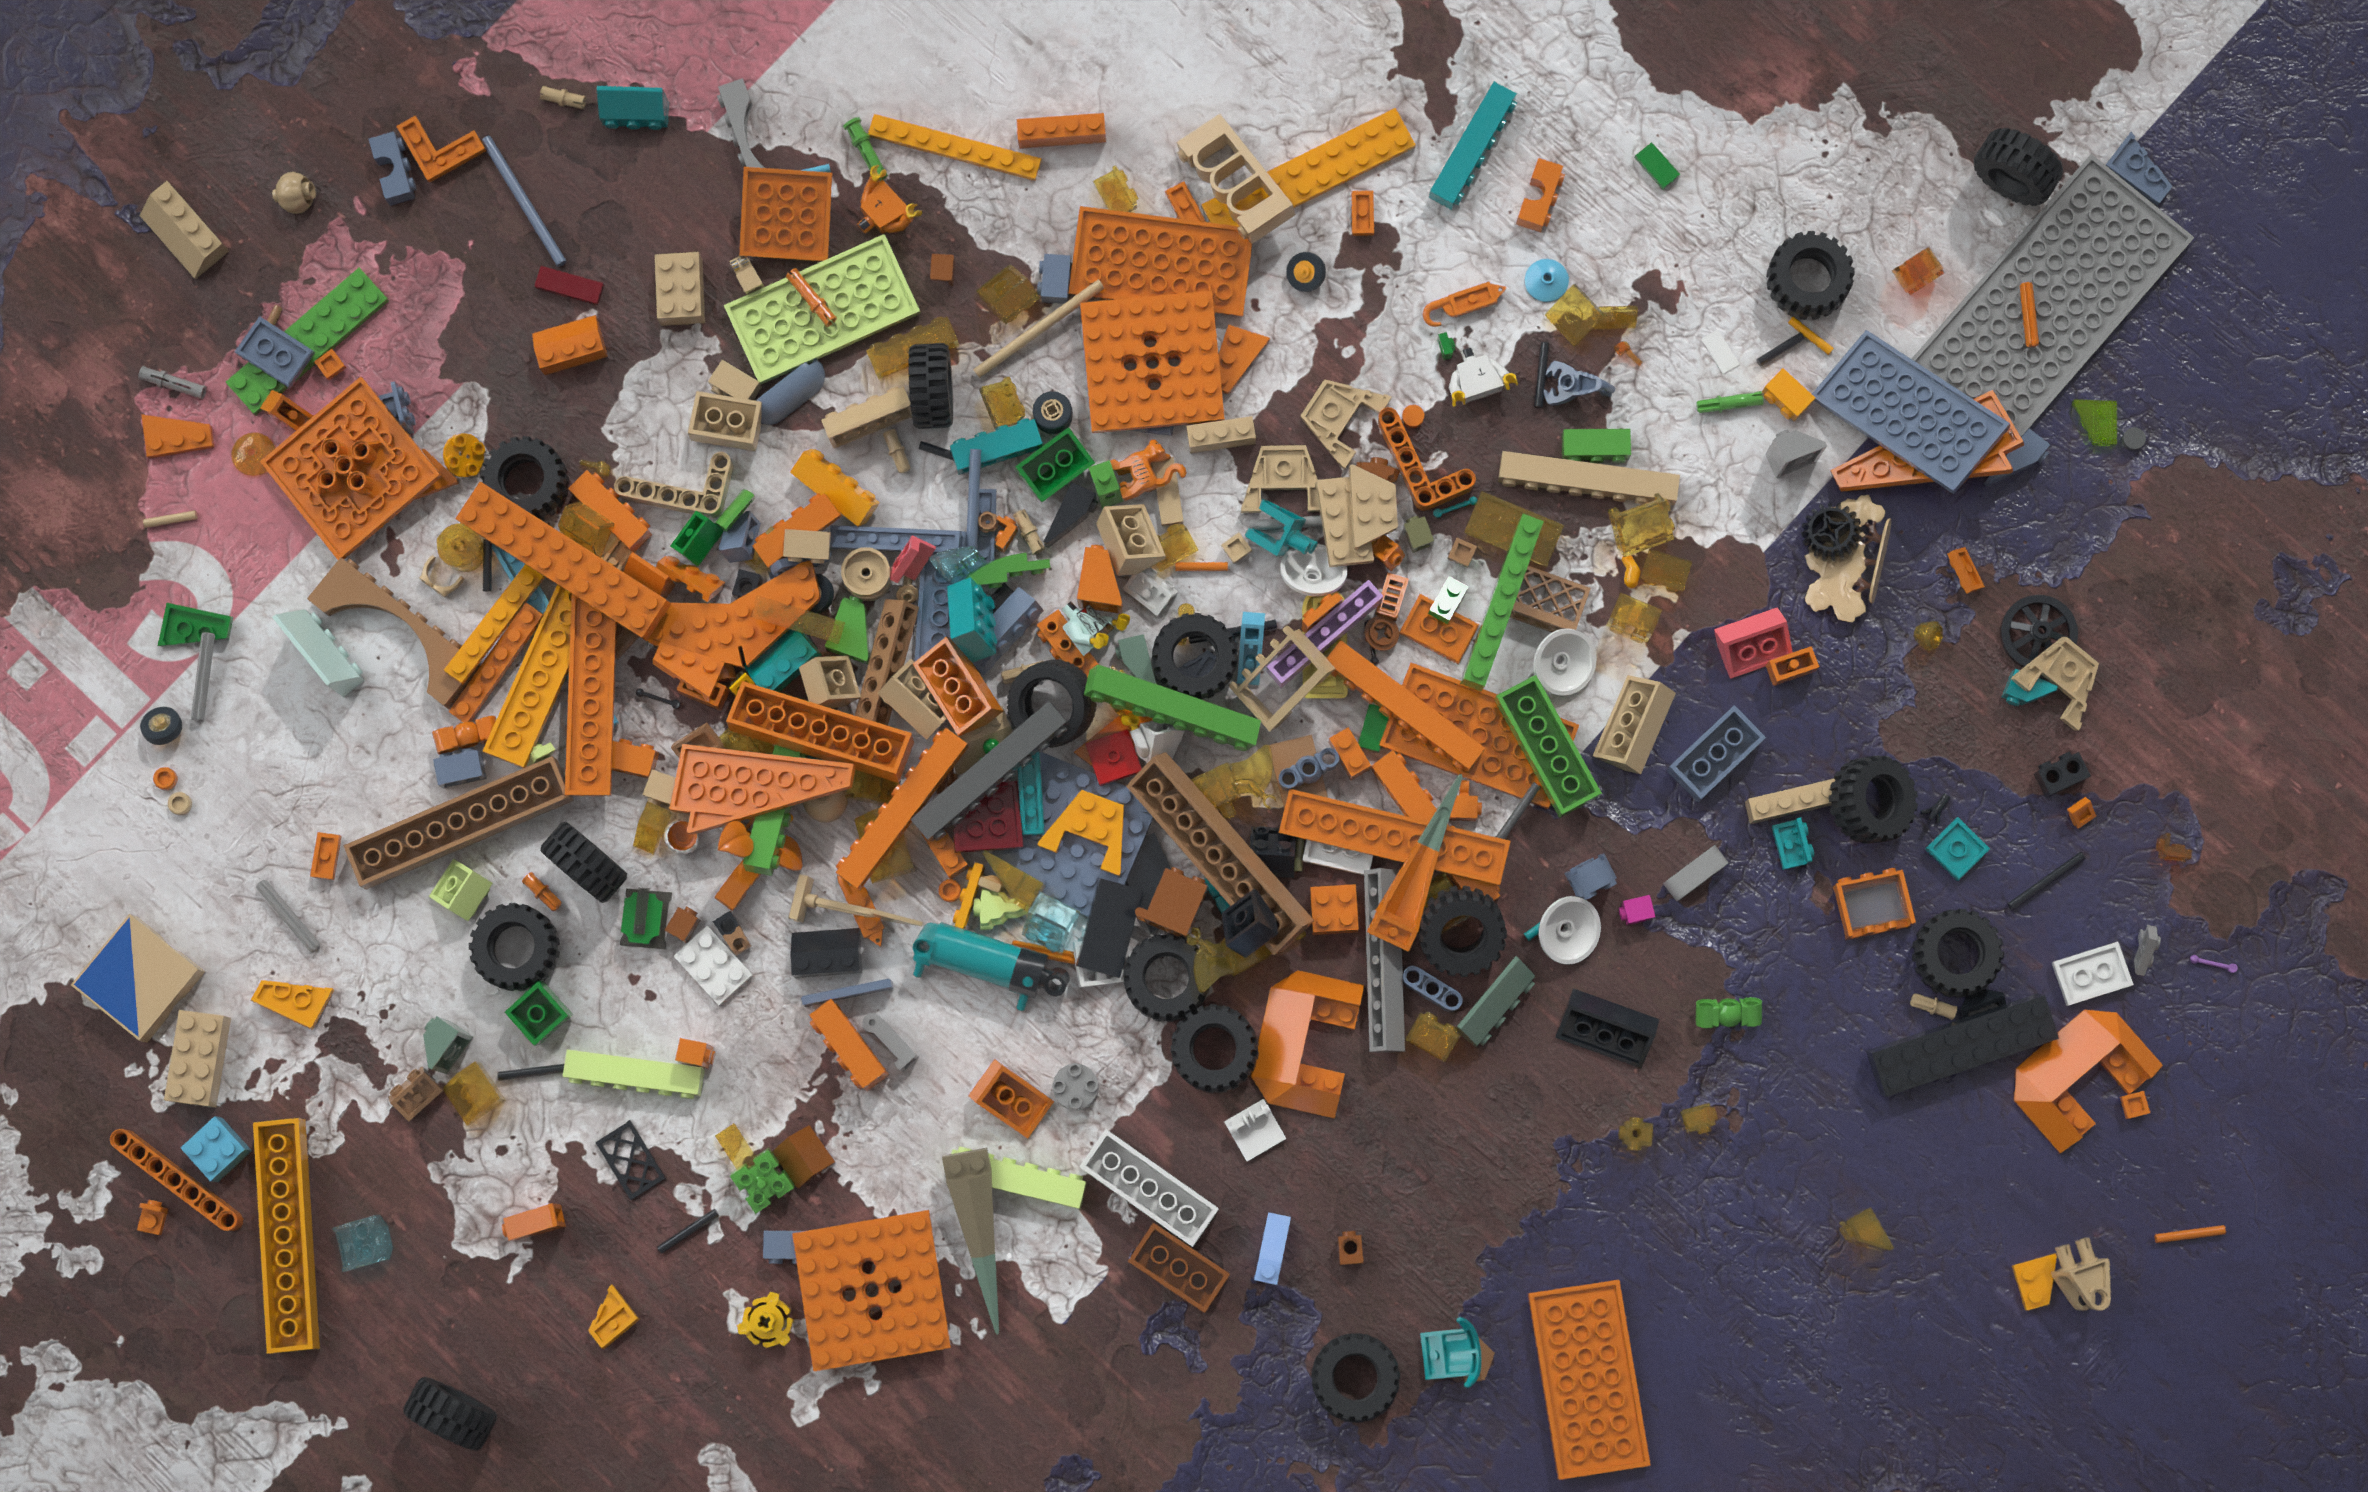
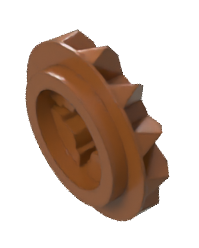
(1391, 632)

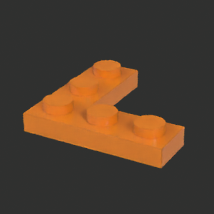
(437, 163)

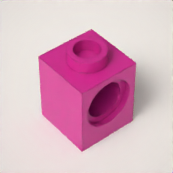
(1637, 910)

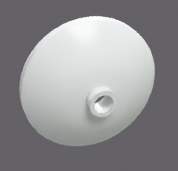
(1311, 572)
(1575, 664)
(1579, 933)

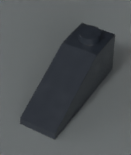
(1073, 510)

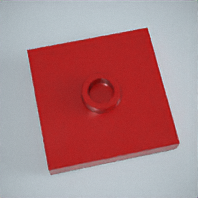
(1113, 757)

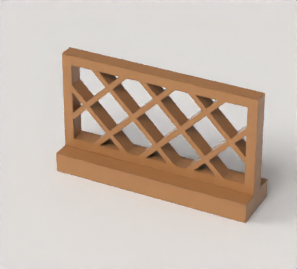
(1541, 618)

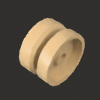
(859, 563)

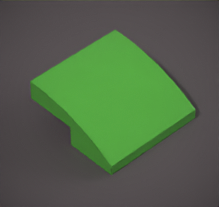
(735, 510)

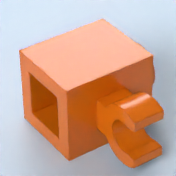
(1465, 806)

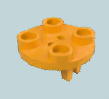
(460, 464)

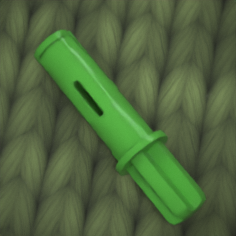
(1730, 402)

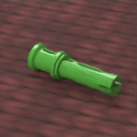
(861, 140)

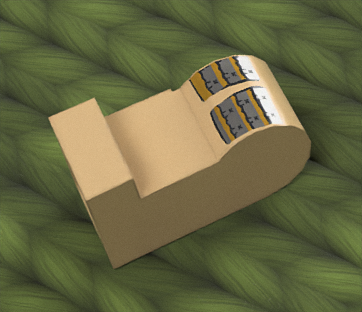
(746, 274)

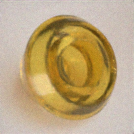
(1929, 635)

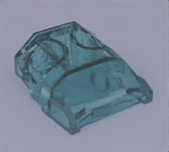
(957, 562)
(363, 1242)

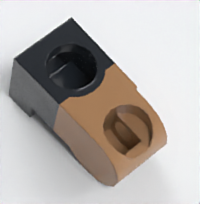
(732, 932)

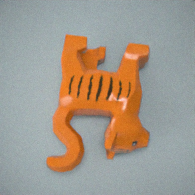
(1142, 473)

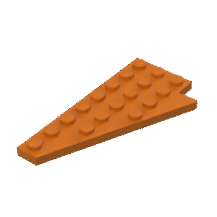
(739, 785)

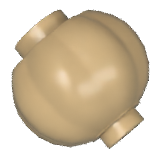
(294, 192)

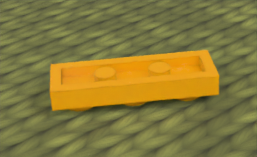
(967, 895)

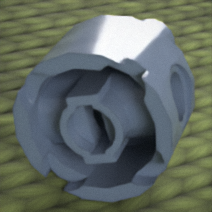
(1591, 876)

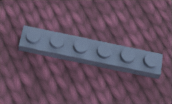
(890, 538)

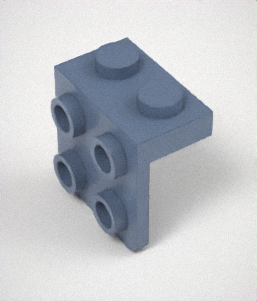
(398, 403)

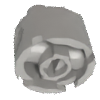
(1075, 1086)

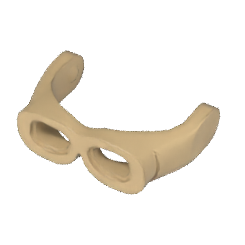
(444, 591)

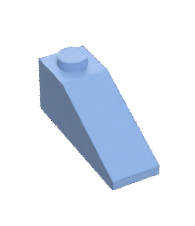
(1272, 1248)

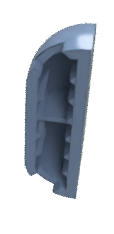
(791, 392)

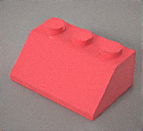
(1753, 642)

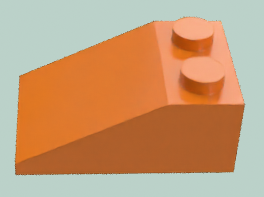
(1011, 1098)

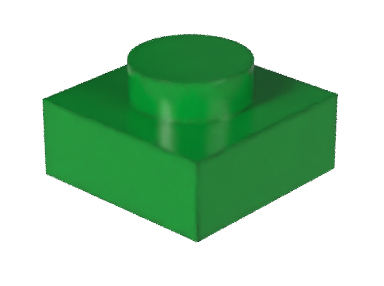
(1446, 345)

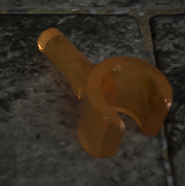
(1622, 348)

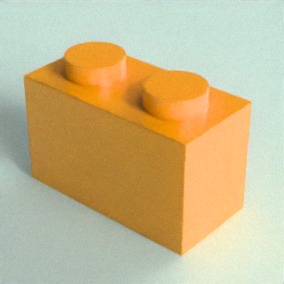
(1787, 395)

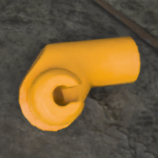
(1632, 572)

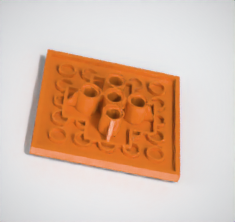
(1182, 331)
(391, 470)
(834, 1260)

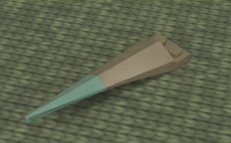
(970, 1187)

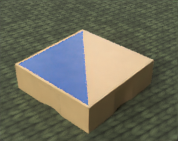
(137, 978)

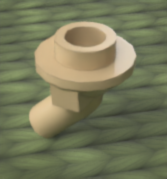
(907, 591)

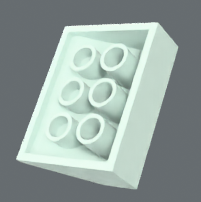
(320, 650)

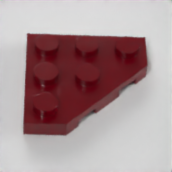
(993, 824)

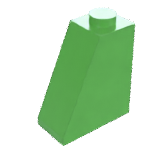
(855, 637)

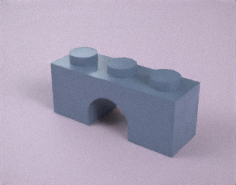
(398, 185)

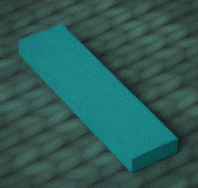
(1031, 797)

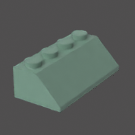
(1495, 1002)

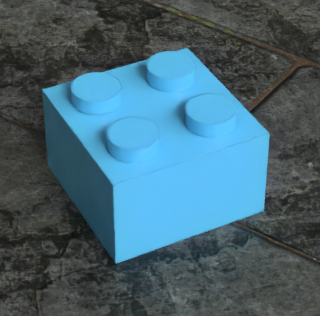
(216, 1149)

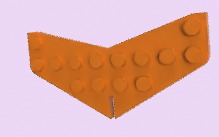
(722, 629)

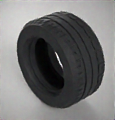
(1071, 679)

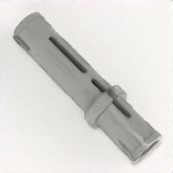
(149, 374)

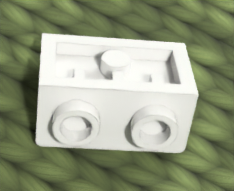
(1151, 590)

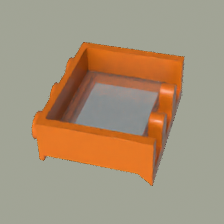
(1874, 903)

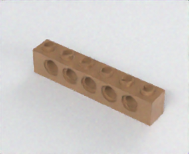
(886, 658)

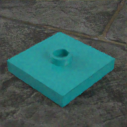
(1957, 848)

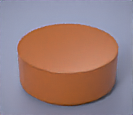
(1413, 416)
(165, 778)
(949, 890)

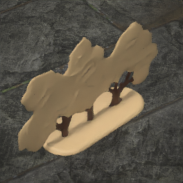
(1839, 576)

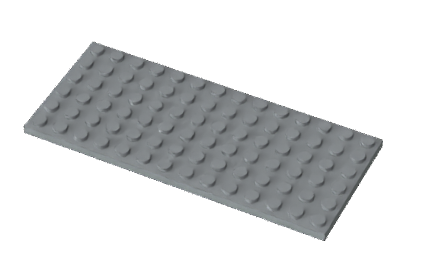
(2089, 266)

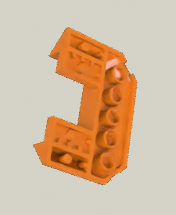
(1283, 1037)
(2060, 1063)

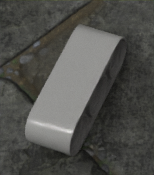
(1695, 873)

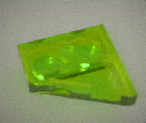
(2099, 420)

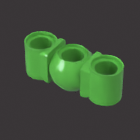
(1729, 1012)

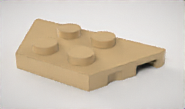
(1371, 506)

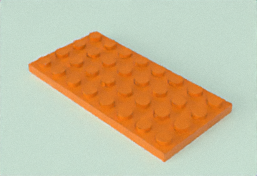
(1160, 256)
(1477, 714)
(1588, 1379)

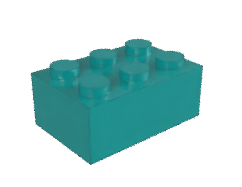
(971, 619)

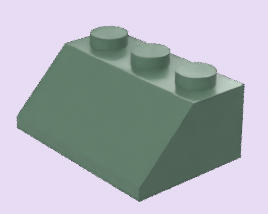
(444, 1044)

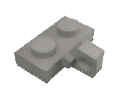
(2148, 943)

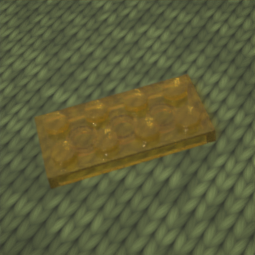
(1496, 522)

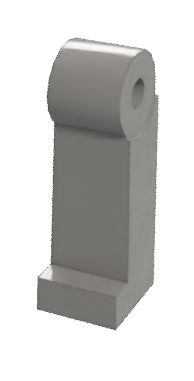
(876, 1025)

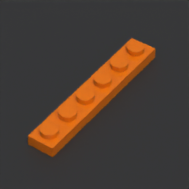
(496, 663)

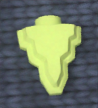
(995, 909)

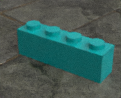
(998, 445)

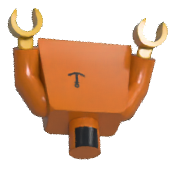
(884, 207)

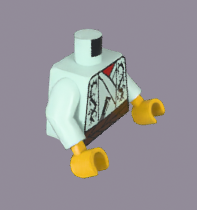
(1089, 628)

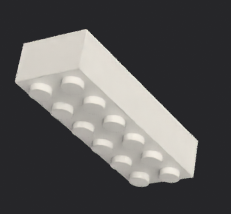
(1149, 1188)

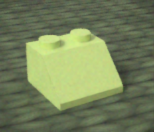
(460, 890)

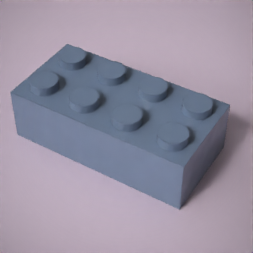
(1716, 753)

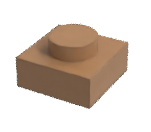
(1462, 552)

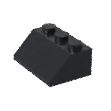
(826, 953)

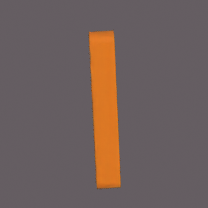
(166, 1177)

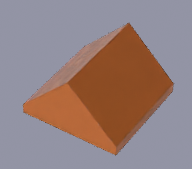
(803, 1156)

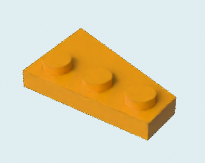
(293, 1002)

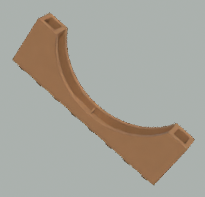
(349, 589)

